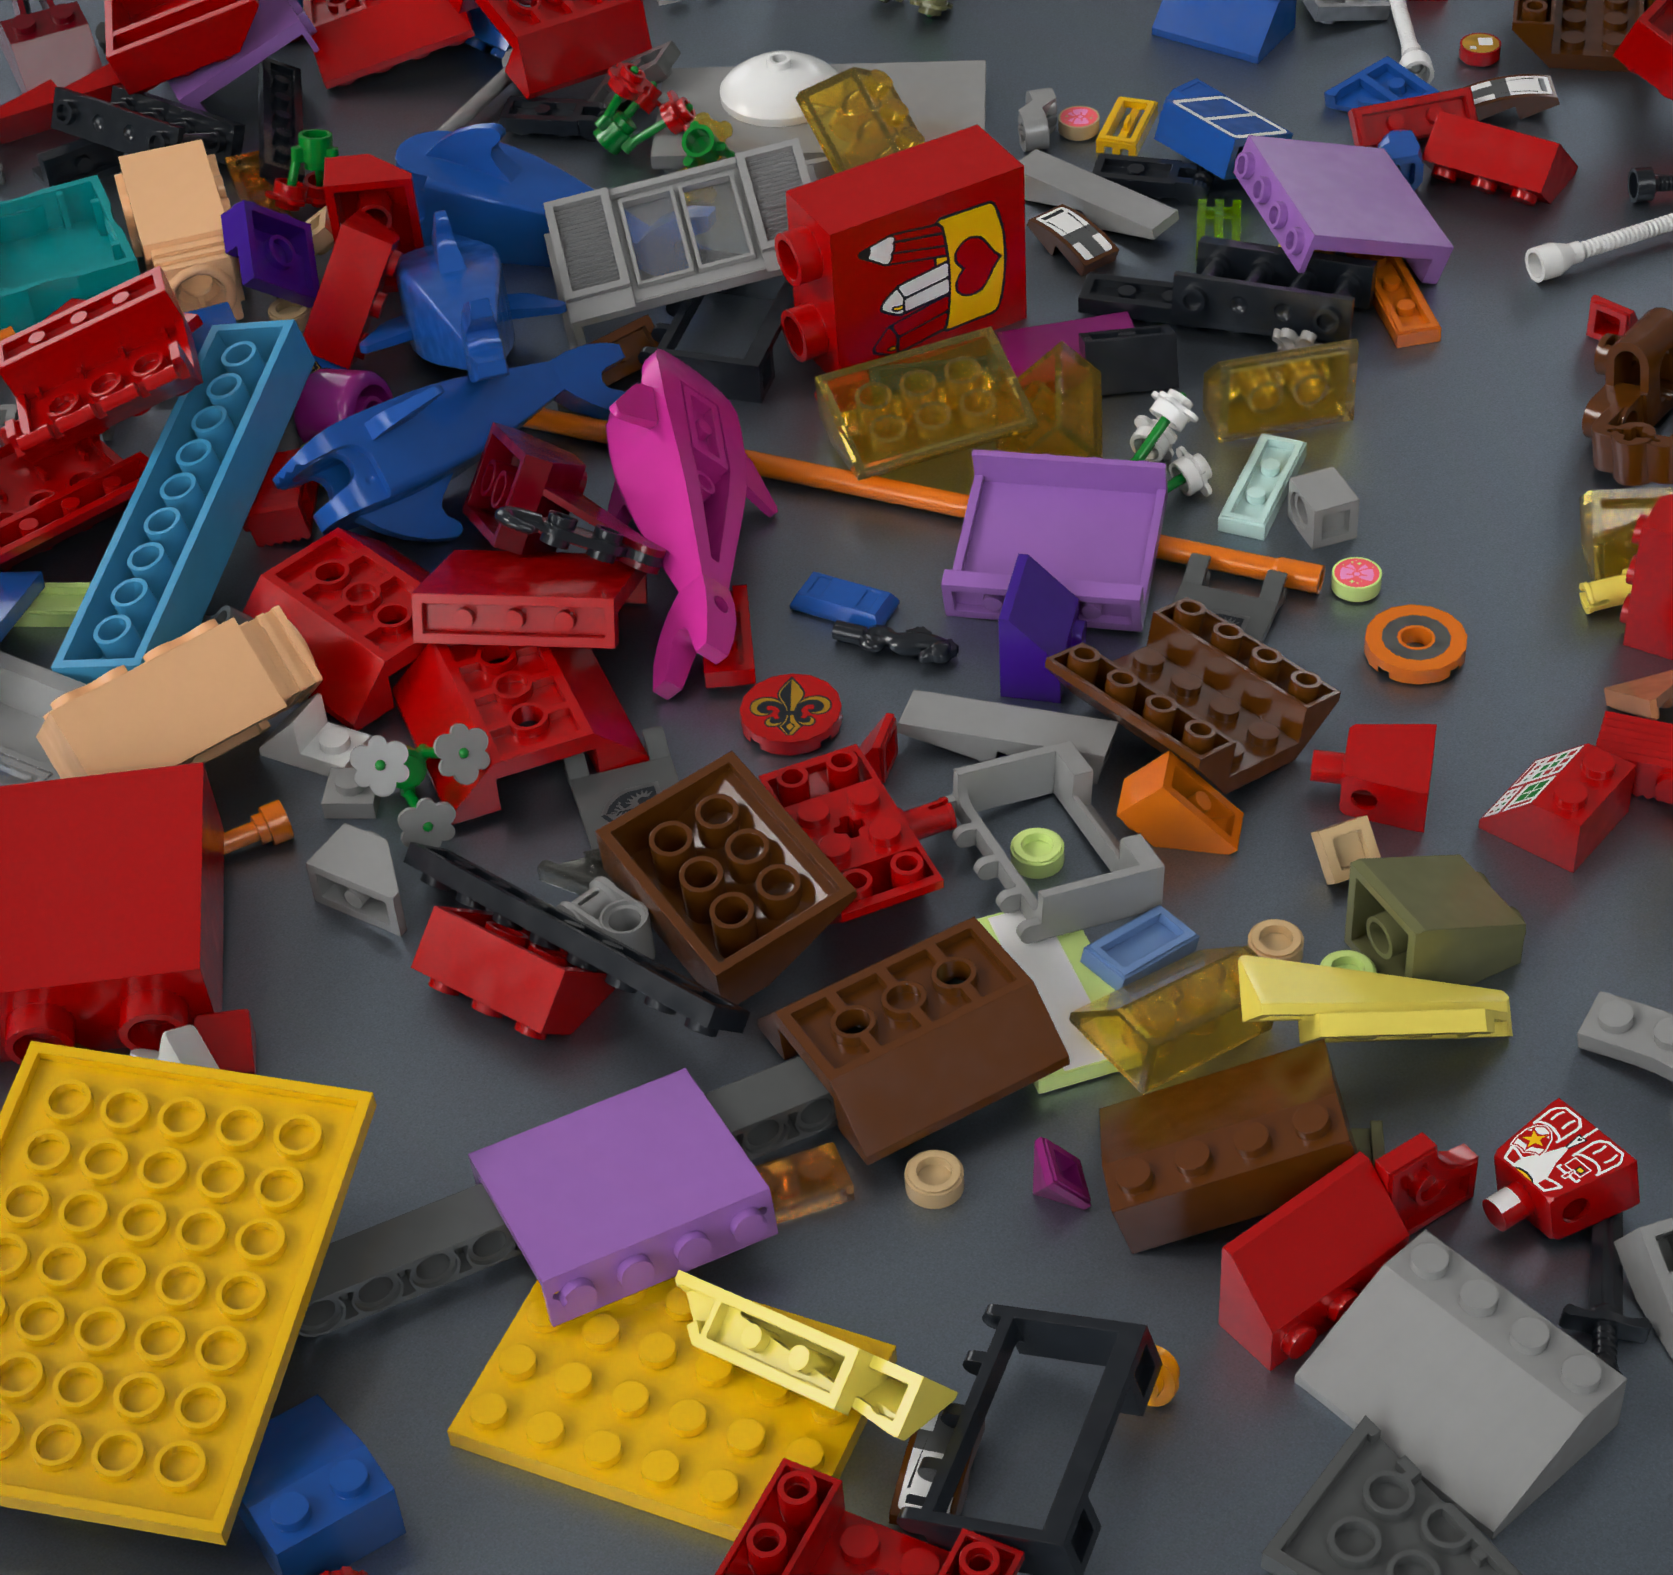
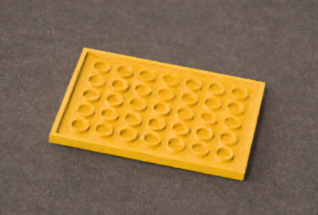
(156, 1277)

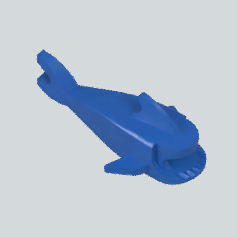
(486, 189)
(457, 306)
(398, 457)

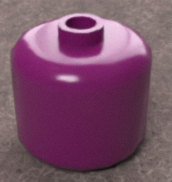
(335, 395)

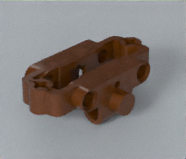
(1633, 402)

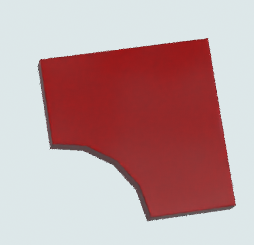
(1426, 1180)

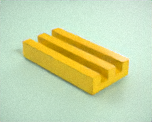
(1135, 143)

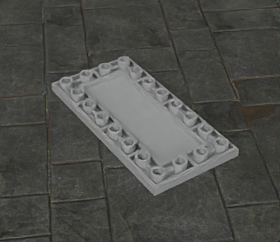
(937, 93)

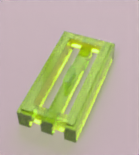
(1218, 213)

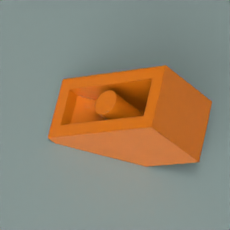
(1178, 808)

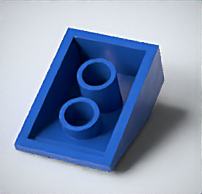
(317, 1494)

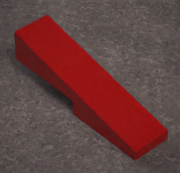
(33, 110)

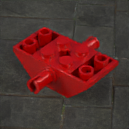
(861, 828)

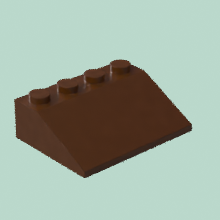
(725, 877)
(1223, 1145)

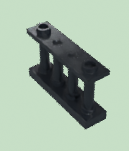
(143, 123)
(1263, 291)

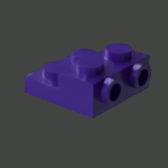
(272, 252)

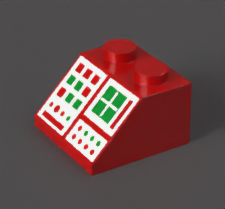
(1564, 805)

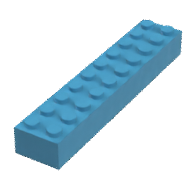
(190, 499)

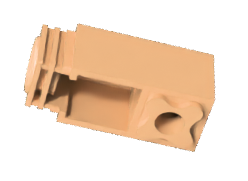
(174, 221)
(184, 701)

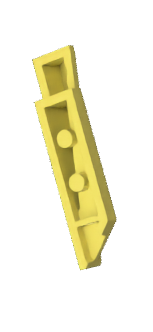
(1367, 1005)
(810, 1360)

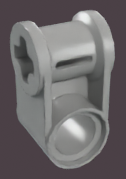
(613, 914)

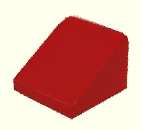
(1608, 318)
(882, 746)
(229, 1039)

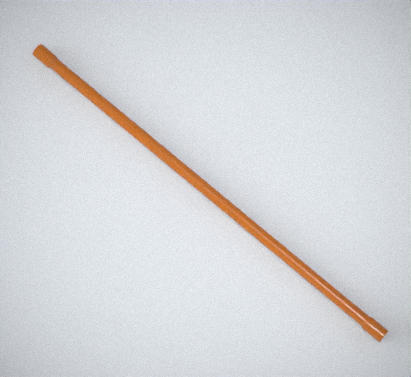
(1301, 574)

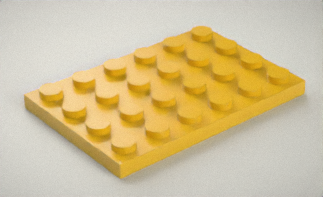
(647, 1416)

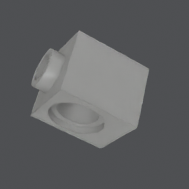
(1323, 507)

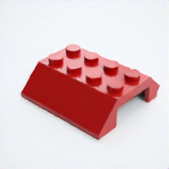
(97, 365)
(60, 494)

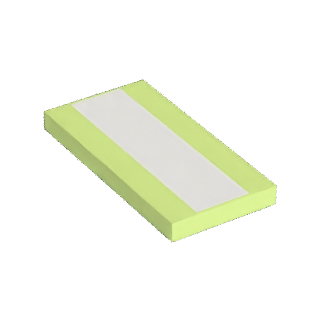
(1064, 987)

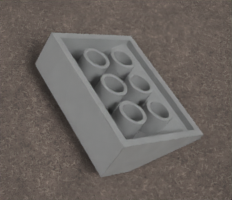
(1464, 1382)

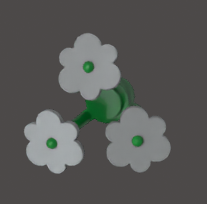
(400, 766)

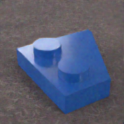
(1377, 84)

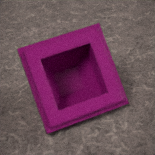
(1059, 1175)

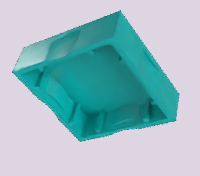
(59, 249)

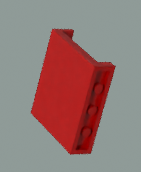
(525, 600)

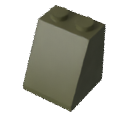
(1431, 919)

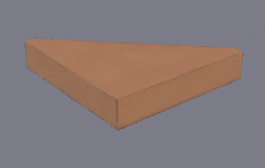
(1642, 695)

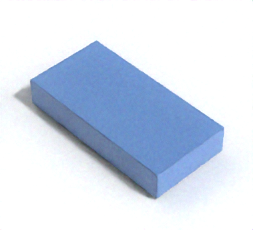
(1139, 948)

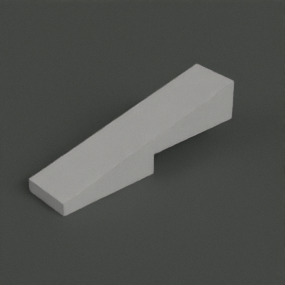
(1101, 200)
(987, 728)

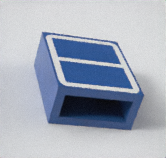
(1212, 130)

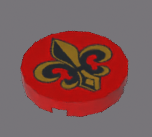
(791, 713)

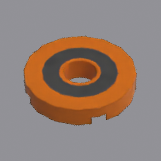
(1399, 625)

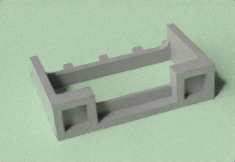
(1060, 769)

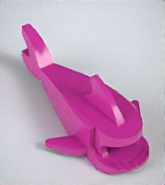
(686, 488)

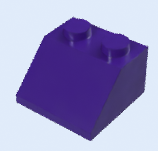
(1035, 623)

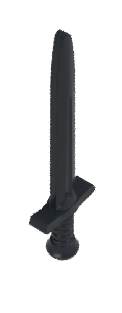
(1605, 1297)

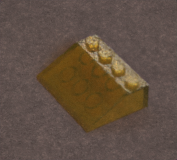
(923, 404)

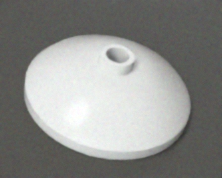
(766, 86)

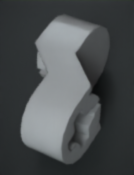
(1037, 119)

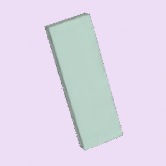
(1262, 486)

